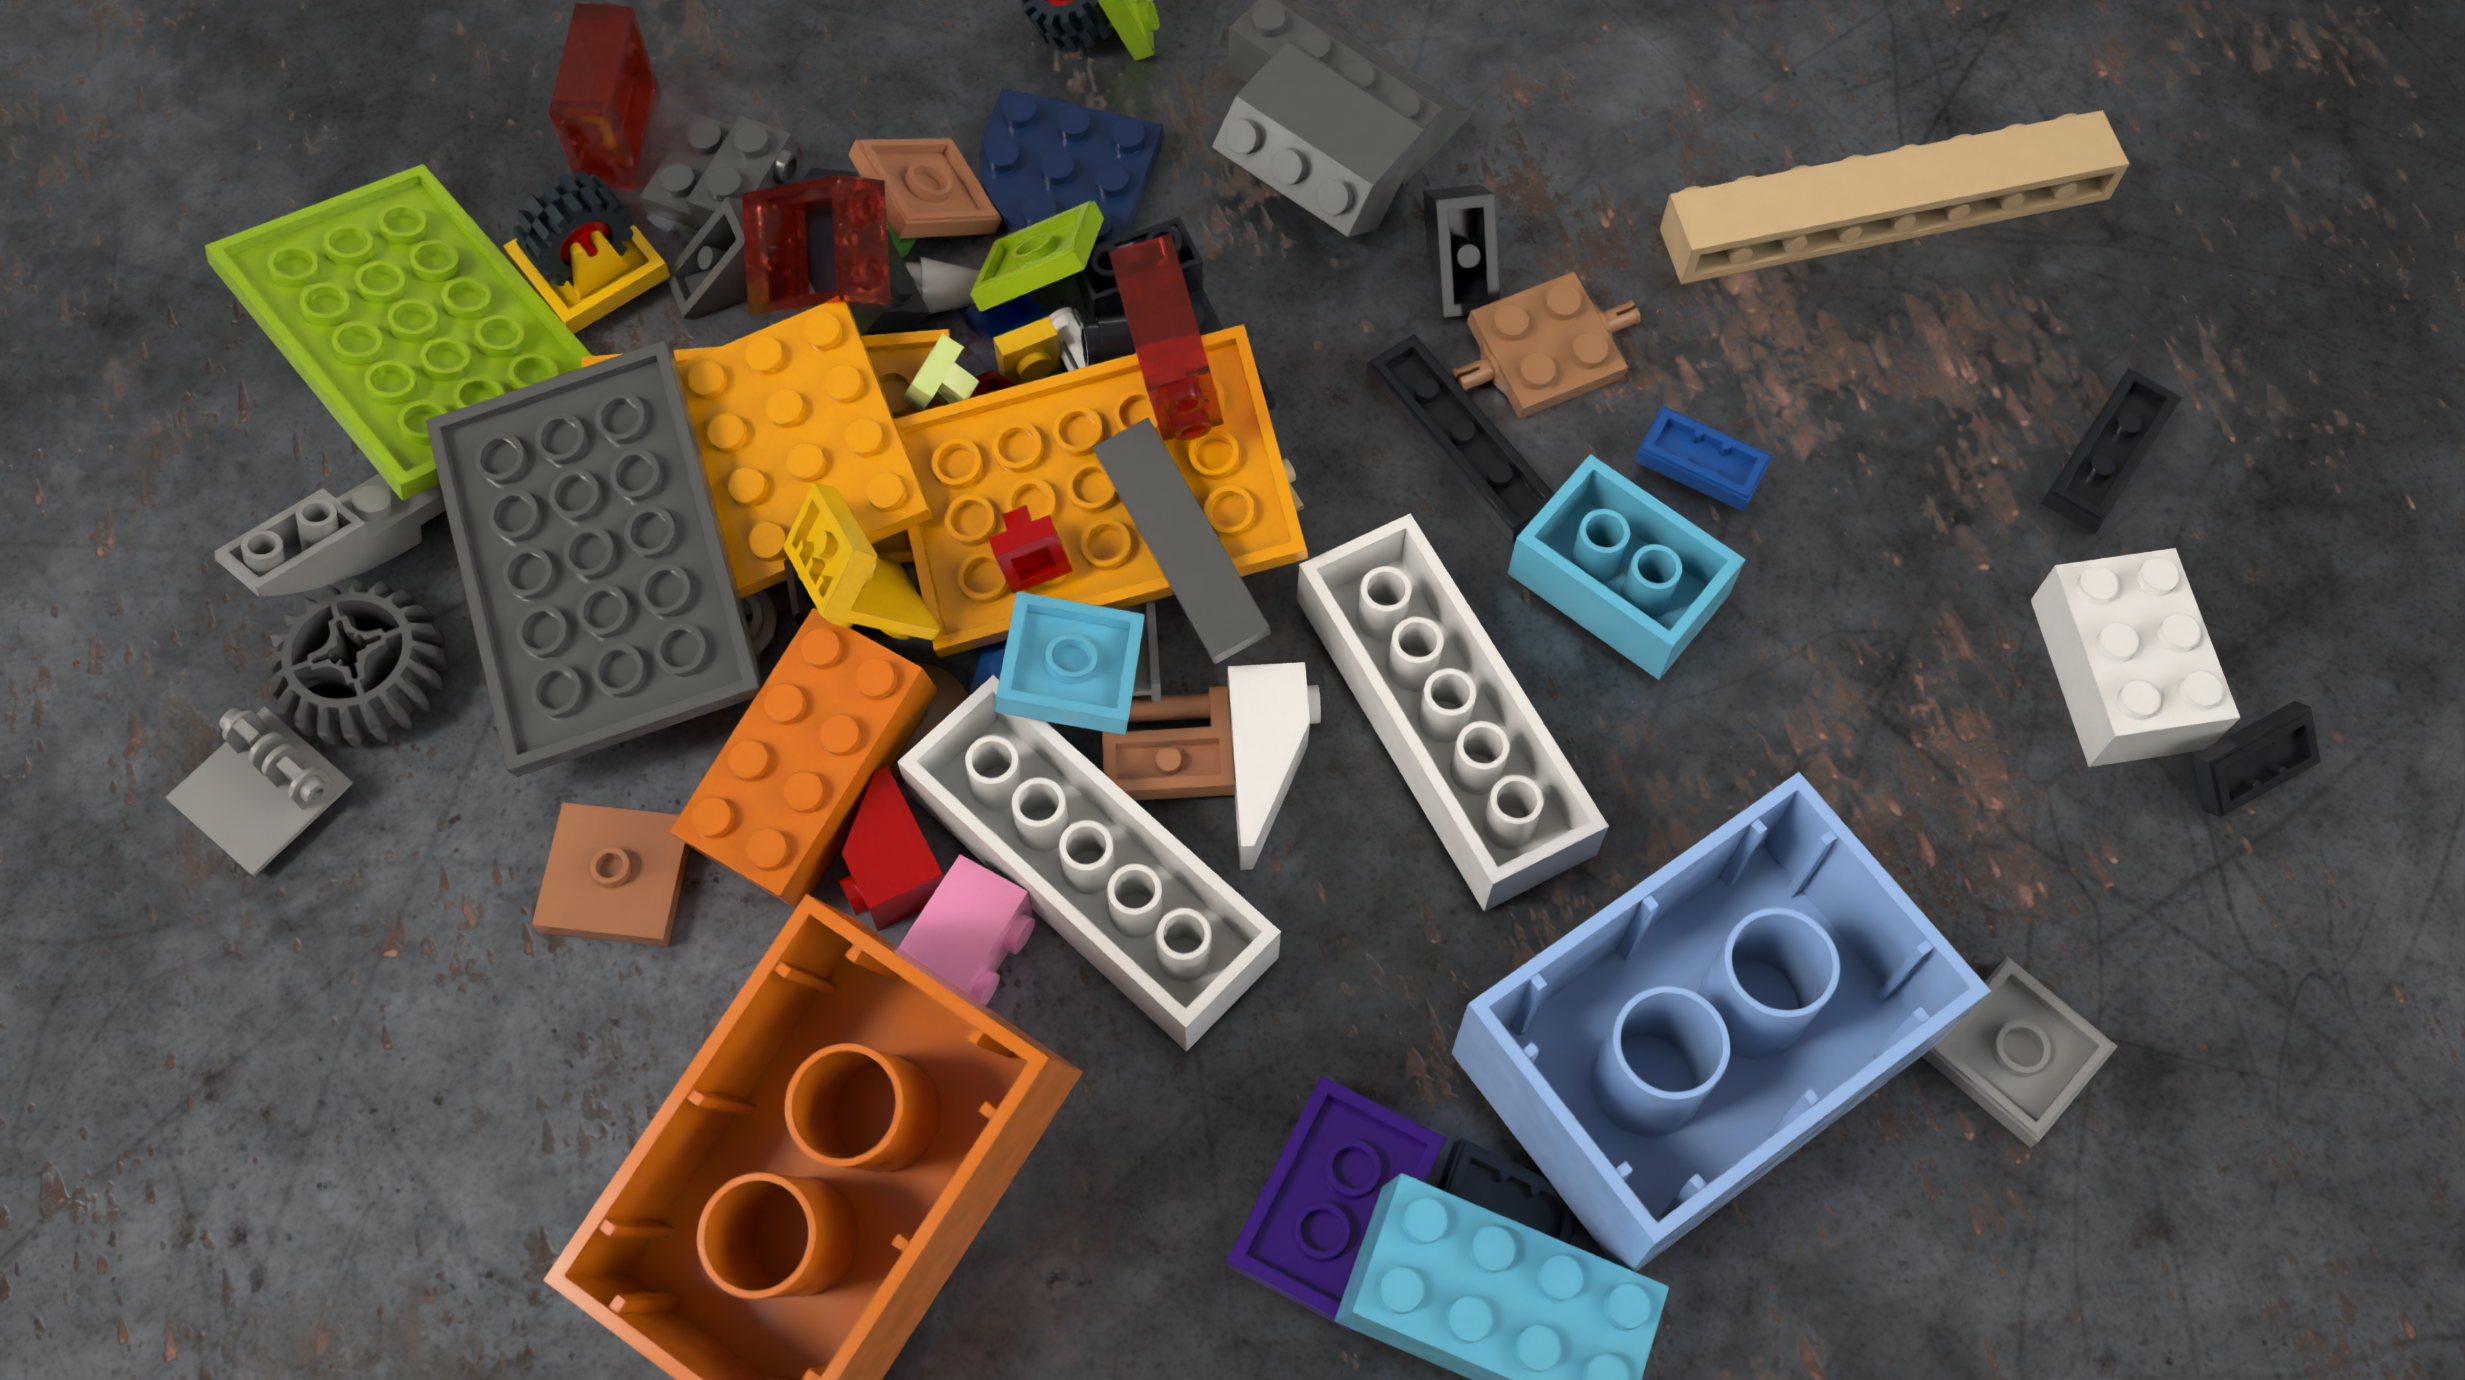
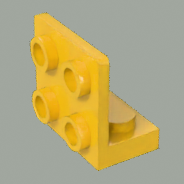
(846, 574)

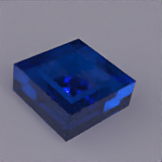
(1003, 317)

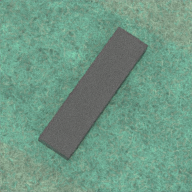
(1182, 541)

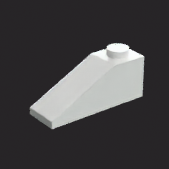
(1269, 738)

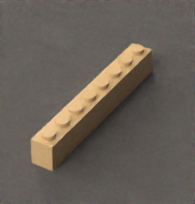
(1891, 196)

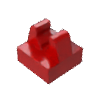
(1029, 550)

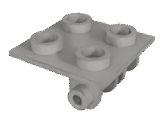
(258, 788)

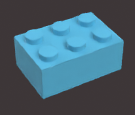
(1624, 566)

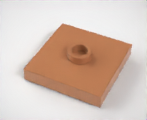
(926, 187)
(612, 876)

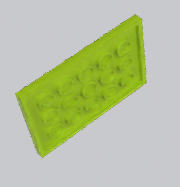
(395, 314)

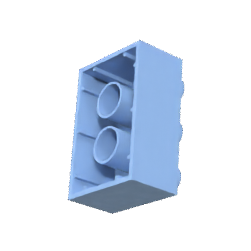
(1713, 1021)

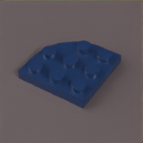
(1056, 155)

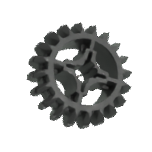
(323, 659)

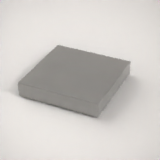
(2021, 1053)

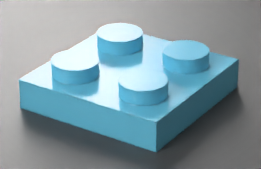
(1070, 663)

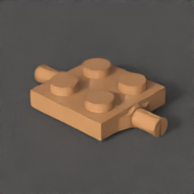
(1546, 345)

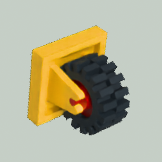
(582, 250)

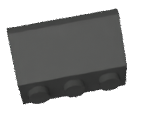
(1321, 140)

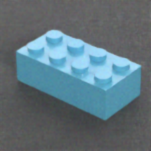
(1494, 1294)

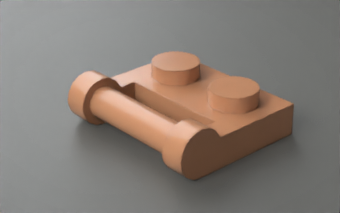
(1174, 760)

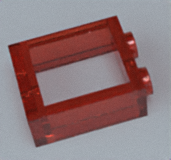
(604, 94)
(778, 221)
(1166, 338)

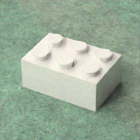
(2133, 657)

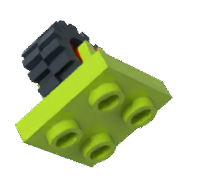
(1080, 20)

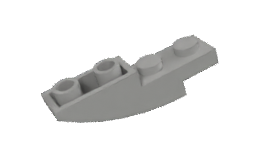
(329, 538)

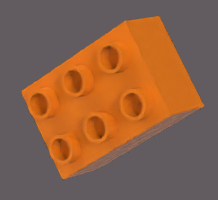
(814, 1166)

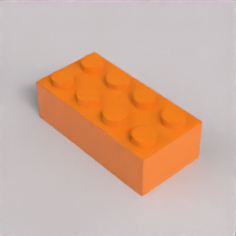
(804, 758)

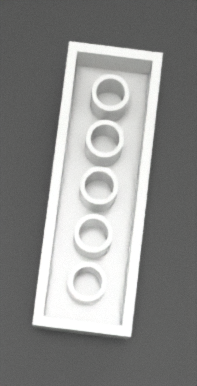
(1449, 712)
(1092, 864)

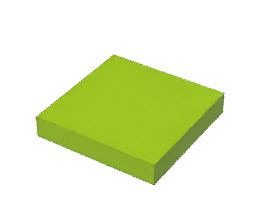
(1037, 255)

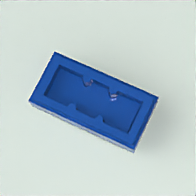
(1703, 458)

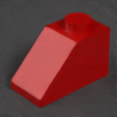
(887, 857)

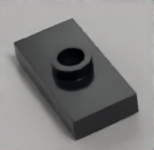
(2256, 758)
(1506, 1190)

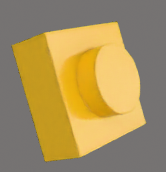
(1028, 352)

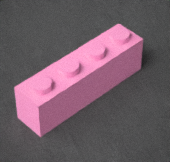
(971, 928)

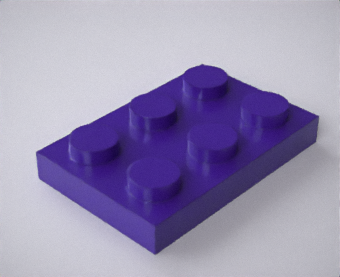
(1324, 1195)

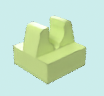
(940, 377)

